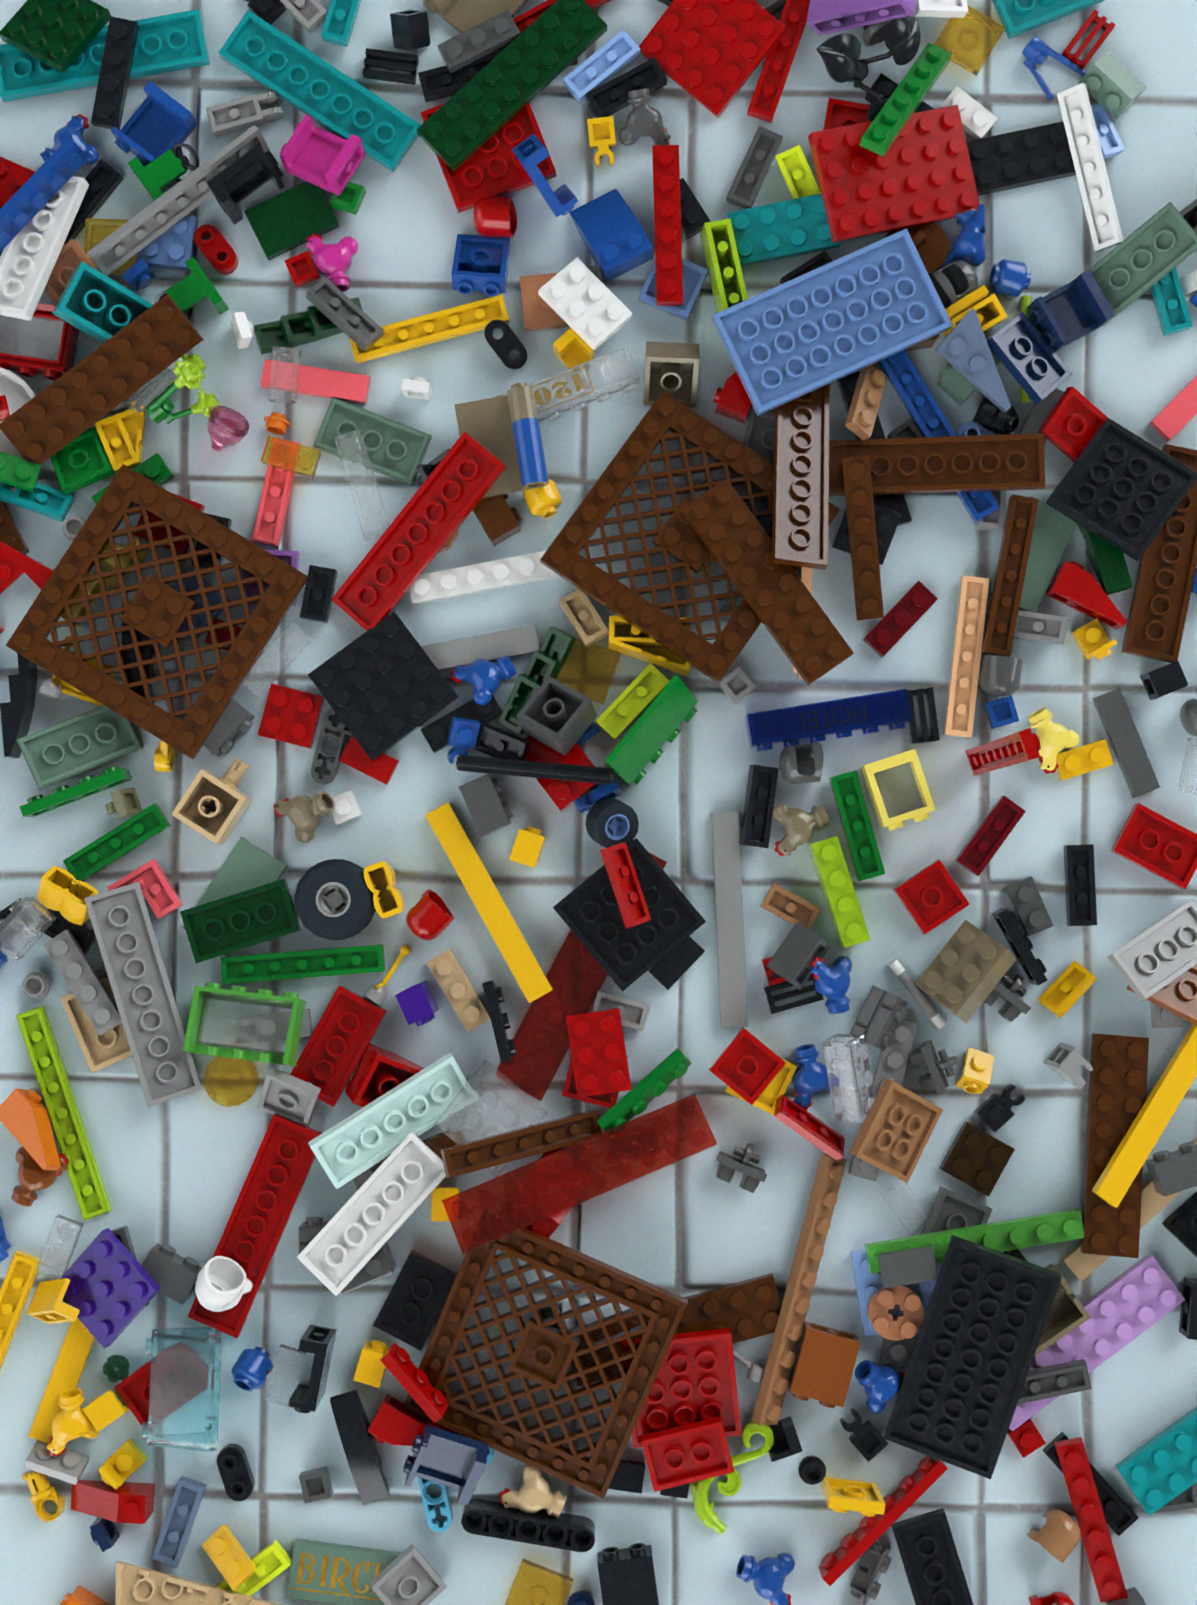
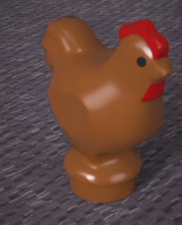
(33, 1177)

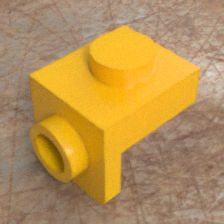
(975, 1071)

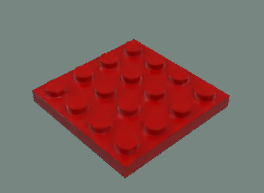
(712, 46)
(494, 167)
(691, 1384)

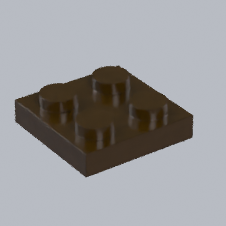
(976, 1158)

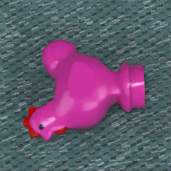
(333, 258)

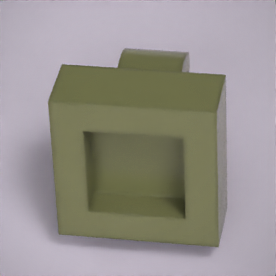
(124, 802)

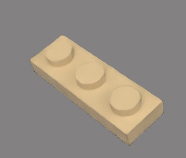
(458, 990)

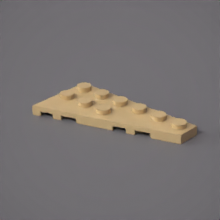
(150, 1587)

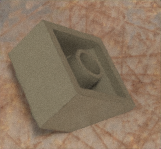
(673, 370)

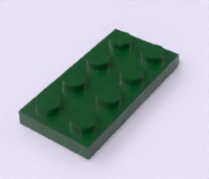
(240, 920)

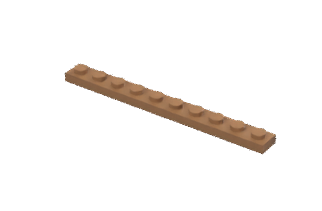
(799, 1291)

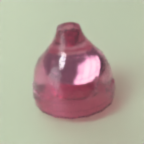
(226, 427)

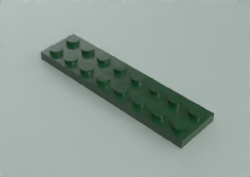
(511, 80)

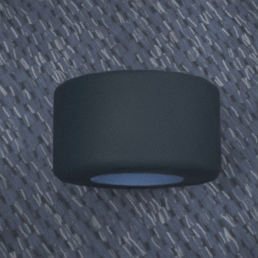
(620, 829)

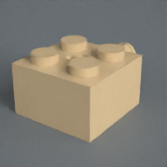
(223, 791)

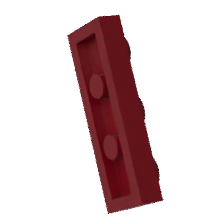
(900, 619)
(990, 835)

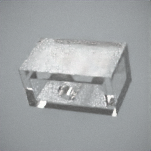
(23, 927)

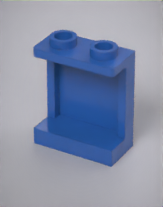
(155, 126)
(531, 153)

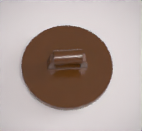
(930, 243)

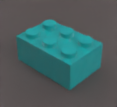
(98, 304)

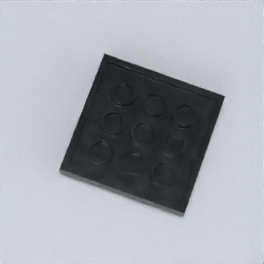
(1122, 489)
(383, 686)
(598, 923)

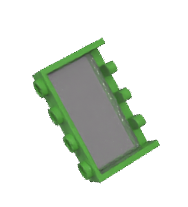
(244, 1024)

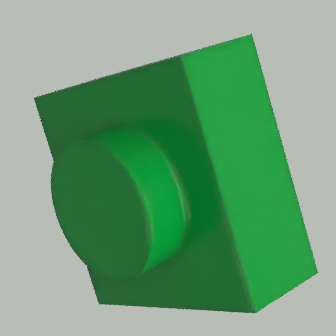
(349, 199)

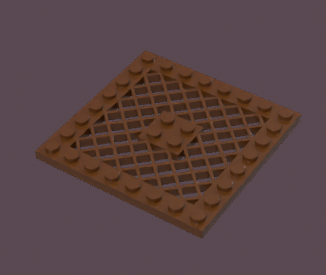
(674, 538)
(157, 611)
(546, 1355)

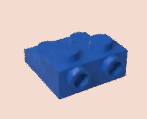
(480, 264)

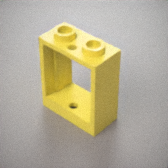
(897, 821)

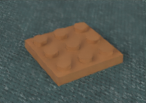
(896, 1130)

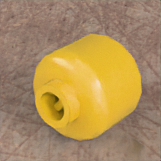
(543, 500)

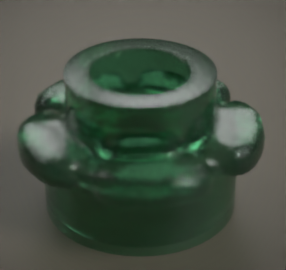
(116, 1361)

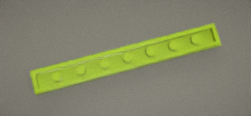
(63, 1112)

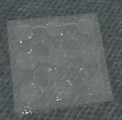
(488, 1107)

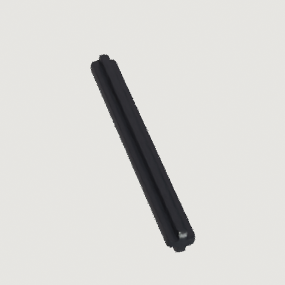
(535, 769)

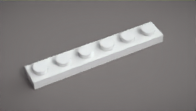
(1090, 167)
(480, 578)

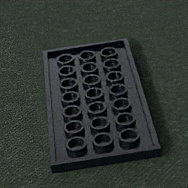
(972, 1356)

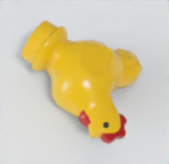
(69, 1422)

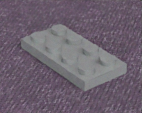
(1159, 952)

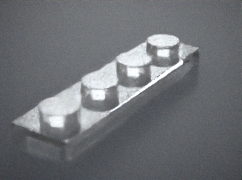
(362, 484)

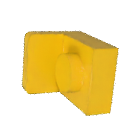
(1093, 640)
(122, 1464)

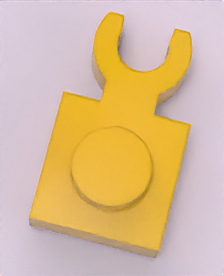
(602, 136)

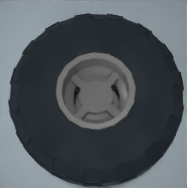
(334, 899)

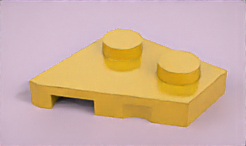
(123, 438)

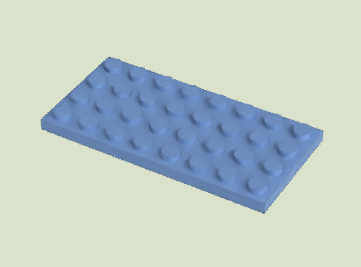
(831, 322)

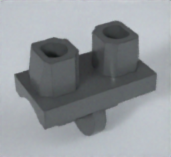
(1013, 1005)
(936, 1078)
(752, 1174)

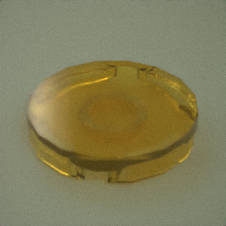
(231, 1081)

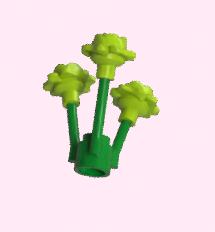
(189, 374)

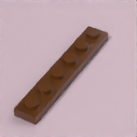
(862, 537)
(1010, 575)
(520, 1143)

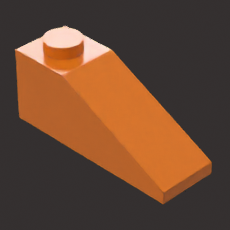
(30, 1125)

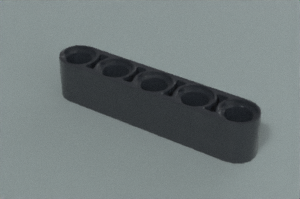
(538, 1535)

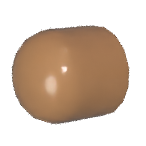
(1058, 1534)

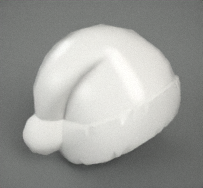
(221, 1284)

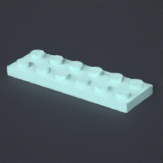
(385, 1122)

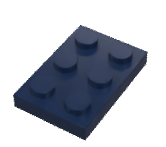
(1029, 358)

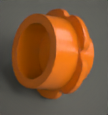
(276, 423)

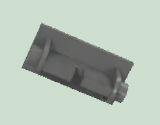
(867, 1582)

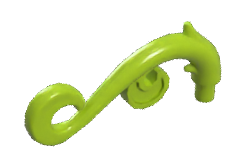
(733, 1483)

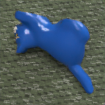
(970, 242)

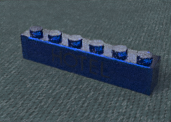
(828, 718)

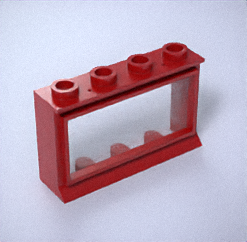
(39, 345)

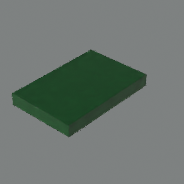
(291, 218)

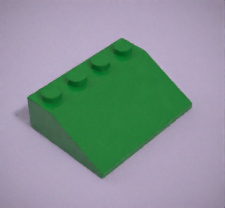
(651, 732)

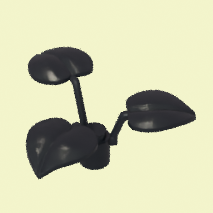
(843, 50)

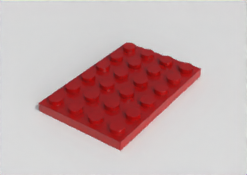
(915, 184)

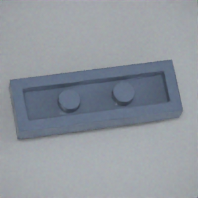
(179, 1522)

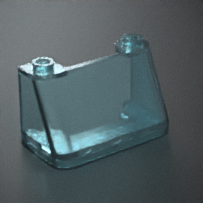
(184, 1388)

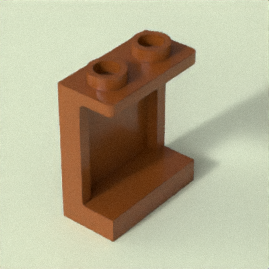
(824, 1365)

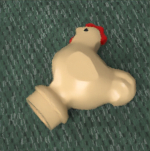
(533, 1494)

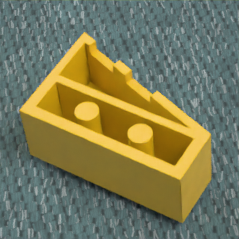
(634, 643)

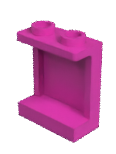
(321, 156)

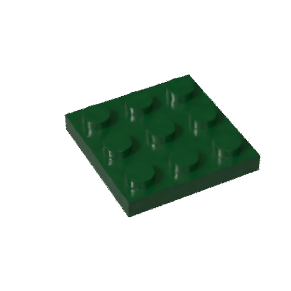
(55, 29)

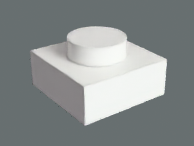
(242, 330)
(417, 388)
(345, 808)

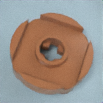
(903, 1326)

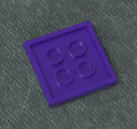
(108, 1287)

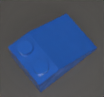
(612, 235)

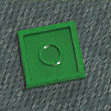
(82, 462)

